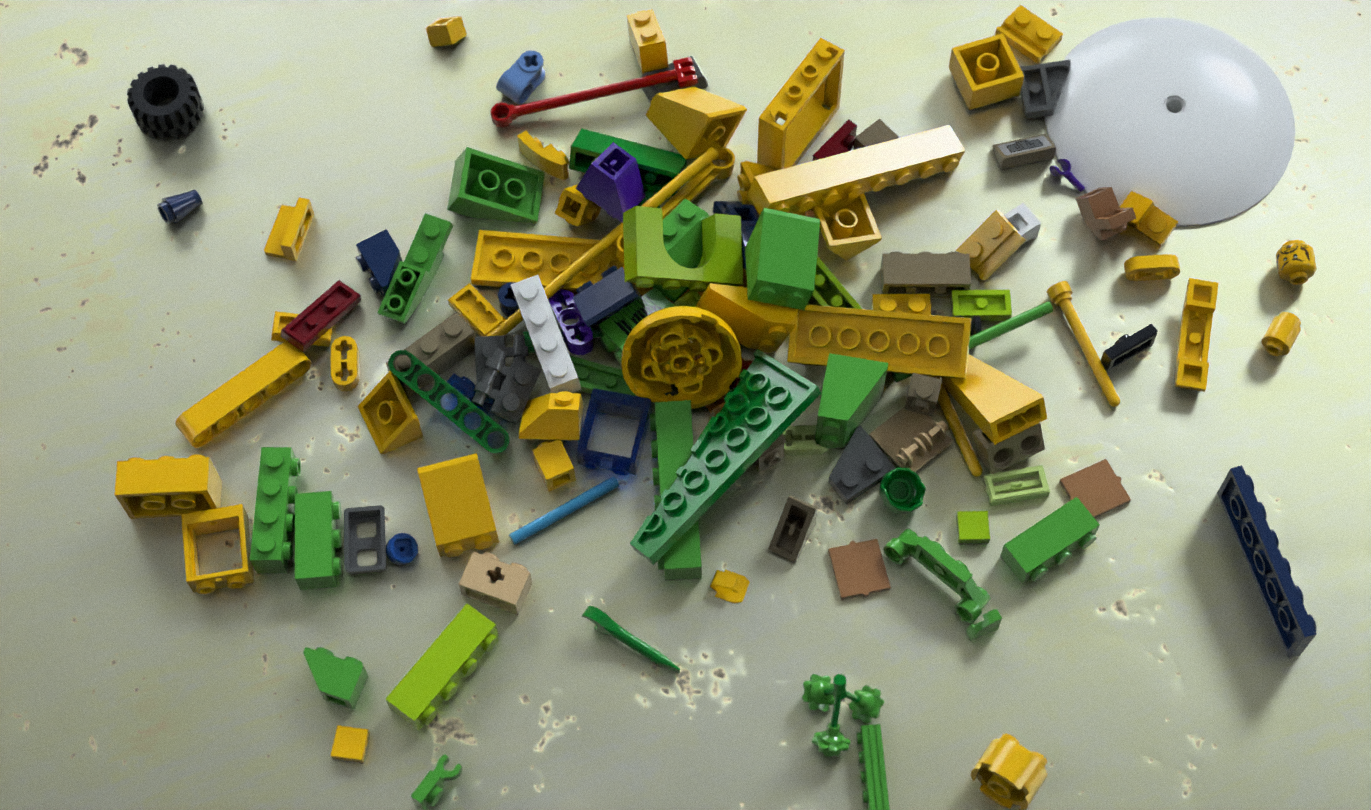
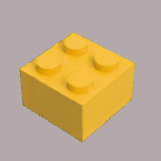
(986, 71)

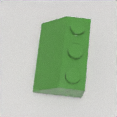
(683, 240)

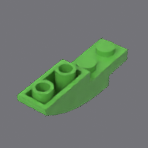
(417, 271)

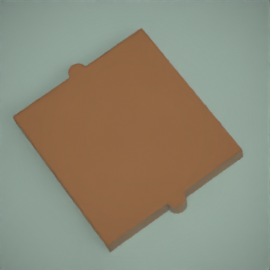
(1096, 488)
(859, 569)

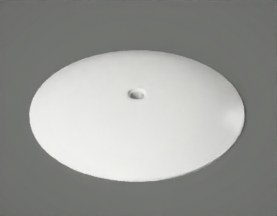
(1206, 158)

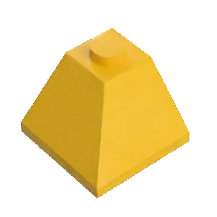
(552, 417)

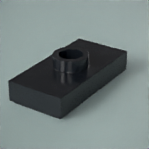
(1128, 347)

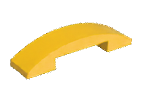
(1195, 334)

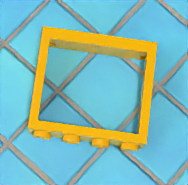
(800, 104)

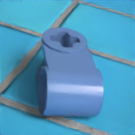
(522, 77)

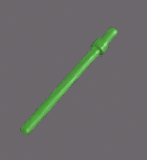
(999, 329)

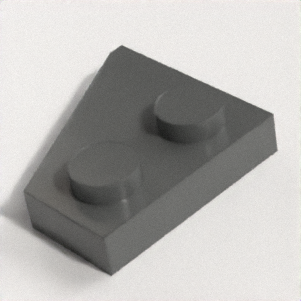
(1043, 87)
(859, 467)

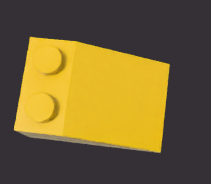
(753, 322)

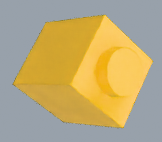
(553, 464)

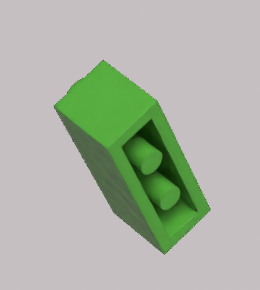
(317, 540)
(1050, 541)

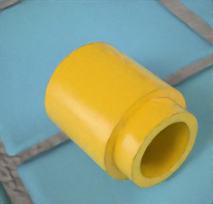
(1281, 334)

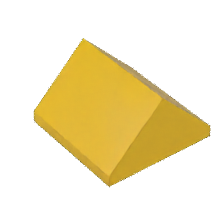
(848, 226)
(390, 415)

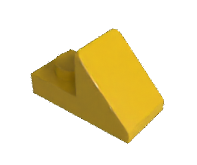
(1149, 218)

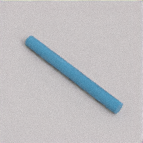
(564, 510)

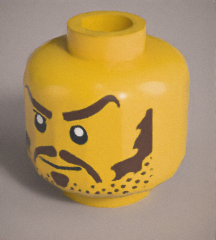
(1296, 262)

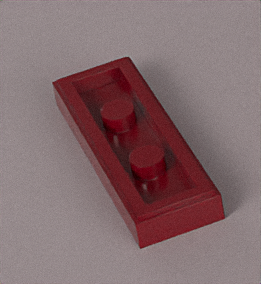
(320, 316)

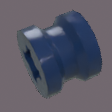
(507, 303)

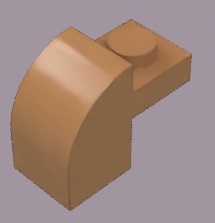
(1103, 213)

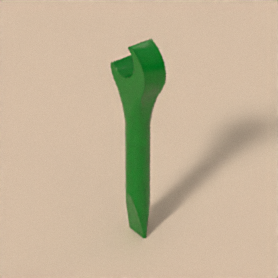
(609, 627)

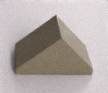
(793, 528)

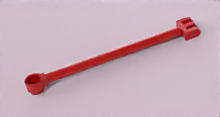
(683, 72)

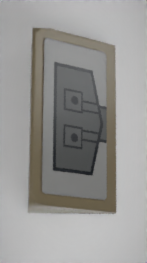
(1024, 151)

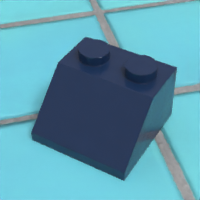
(606, 297)

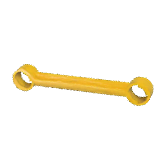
(693, 188)

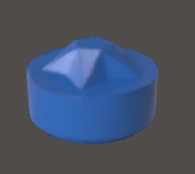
(401, 549)

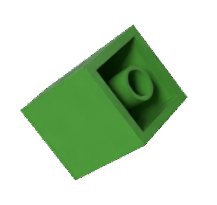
(782, 259)
(847, 397)

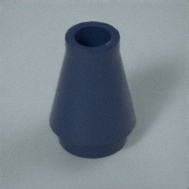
(178, 206)

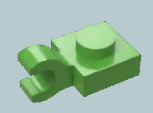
(431, 787)

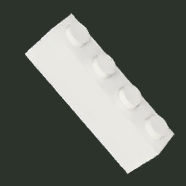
(545, 335)

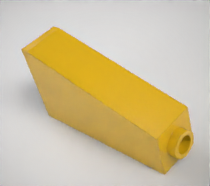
(996, 401)

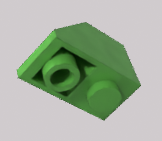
(337, 678)

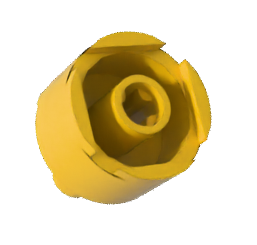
(1010, 772)

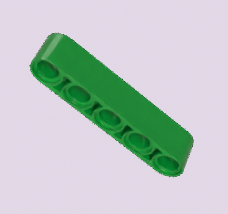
(435, 397)

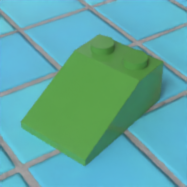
(495, 188)

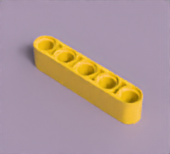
(242, 394)

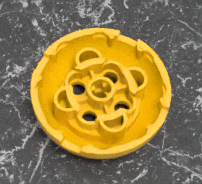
(664, 340)

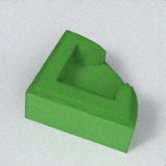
(990, 623)

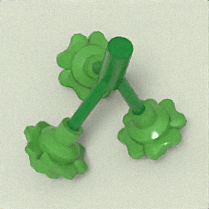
(822, 693)

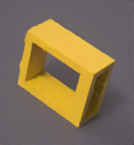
(211, 522)

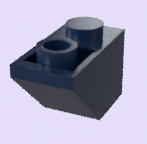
(380, 258)

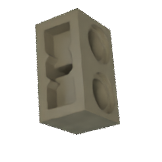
(1009, 451)

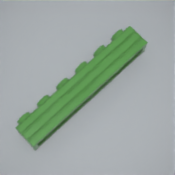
(873, 767)

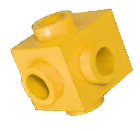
(576, 208)

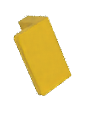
(290, 230)

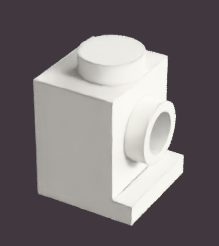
(1024, 222)

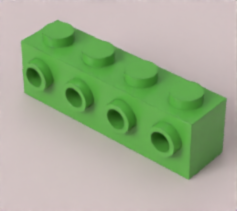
(274, 510)

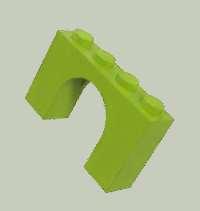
(650, 264)

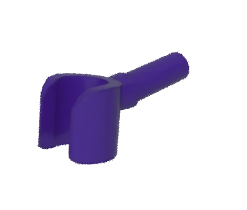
(1066, 172)

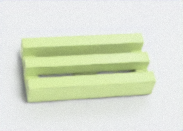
(991, 490)

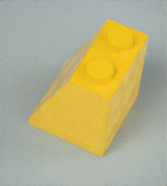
(695, 119)
(458, 505)

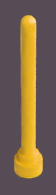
(1061, 295)
(959, 432)

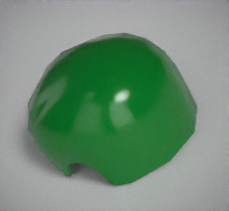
(902, 490)

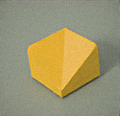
(446, 31)

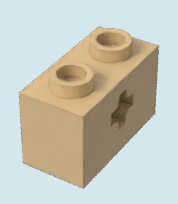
(504, 594)

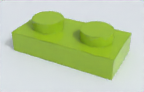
(989, 304)

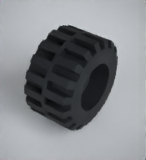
(160, 85)

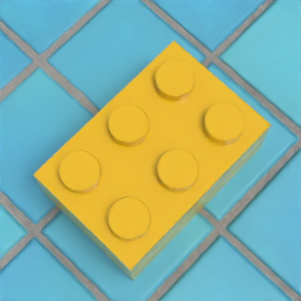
(167, 486)

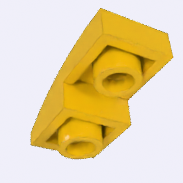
(544, 158)

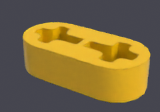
(1152, 267)
(350, 363)

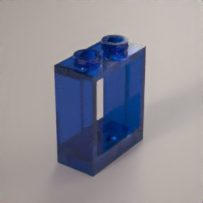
(617, 405)

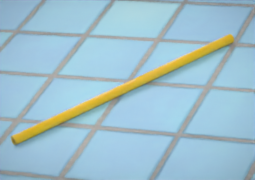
(607, 241)

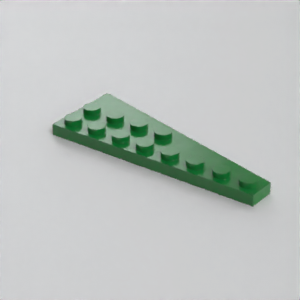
(749, 422)

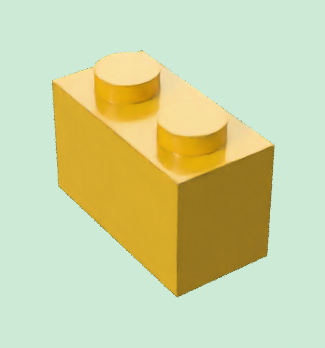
(647, 40)

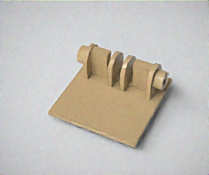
(911, 438)

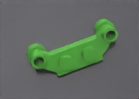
(943, 566)

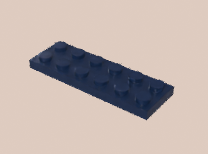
(1266, 563)

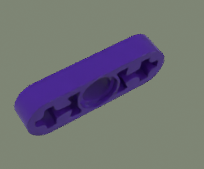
(570, 331)

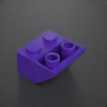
(613, 182)

